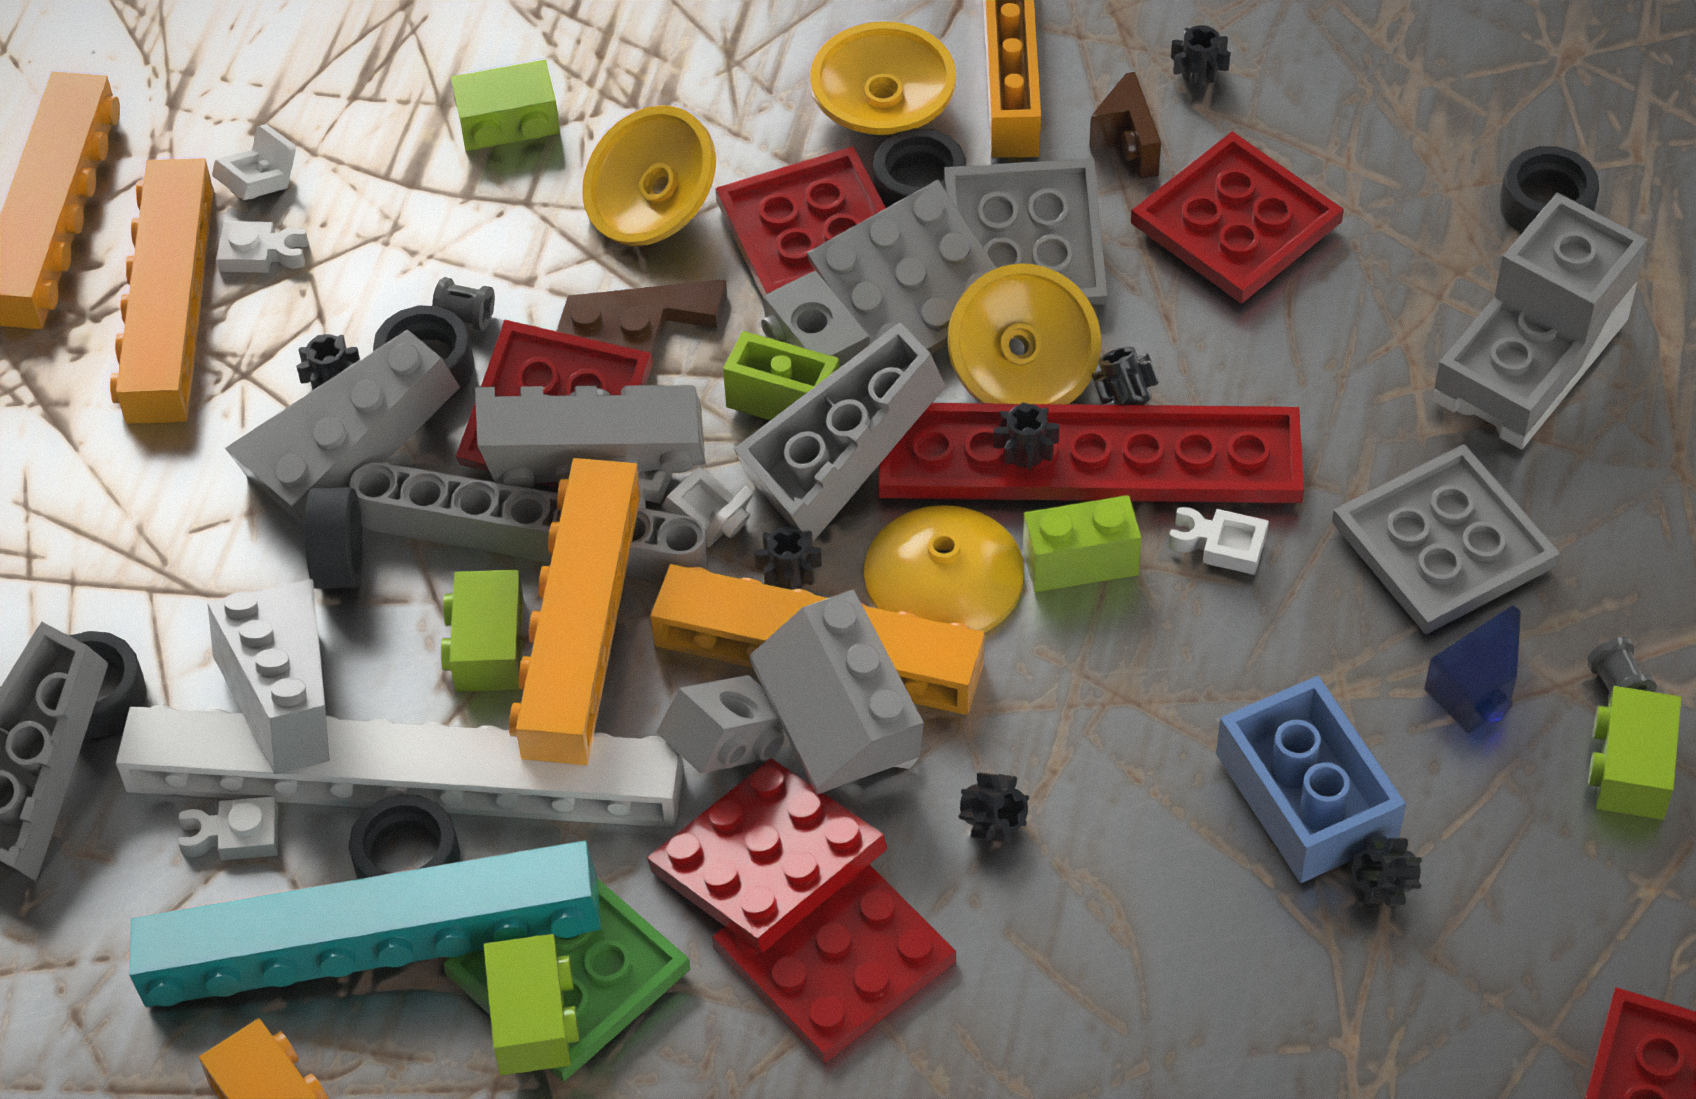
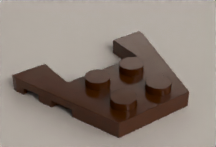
(638, 315)

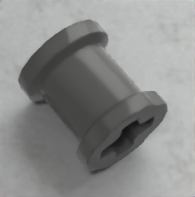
(467, 303)
(1618, 666)

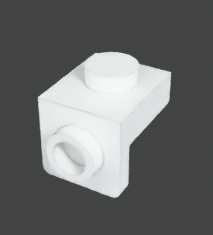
(258, 170)
(710, 504)

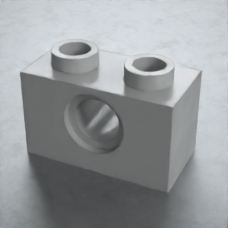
(813, 318)
(722, 724)

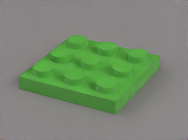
(613, 975)

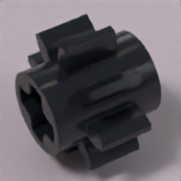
(1200, 55)
(325, 358)
(1125, 377)
(1026, 435)
(788, 558)
(993, 807)
(1386, 870)

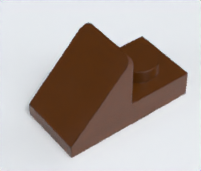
(1127, 121)

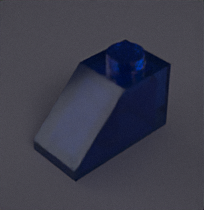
(1478, 672)

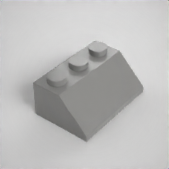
(838, 693)

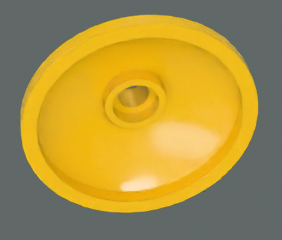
(883, 78)
(649, 175)
(1045, 315)
(967, 586)

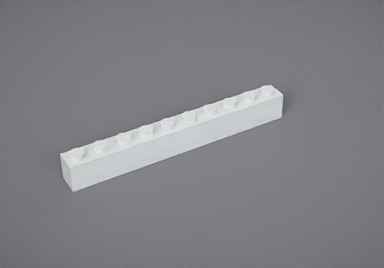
(376, 759)

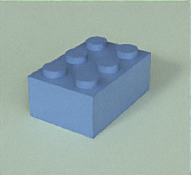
(1309, 777)

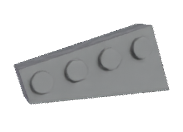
(345, 423)
(841, 430)
(538, 434)
(273, 667)
(42, 728)

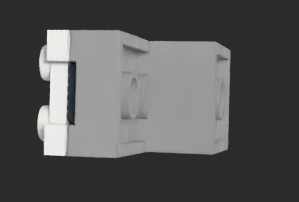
(1552, 314)

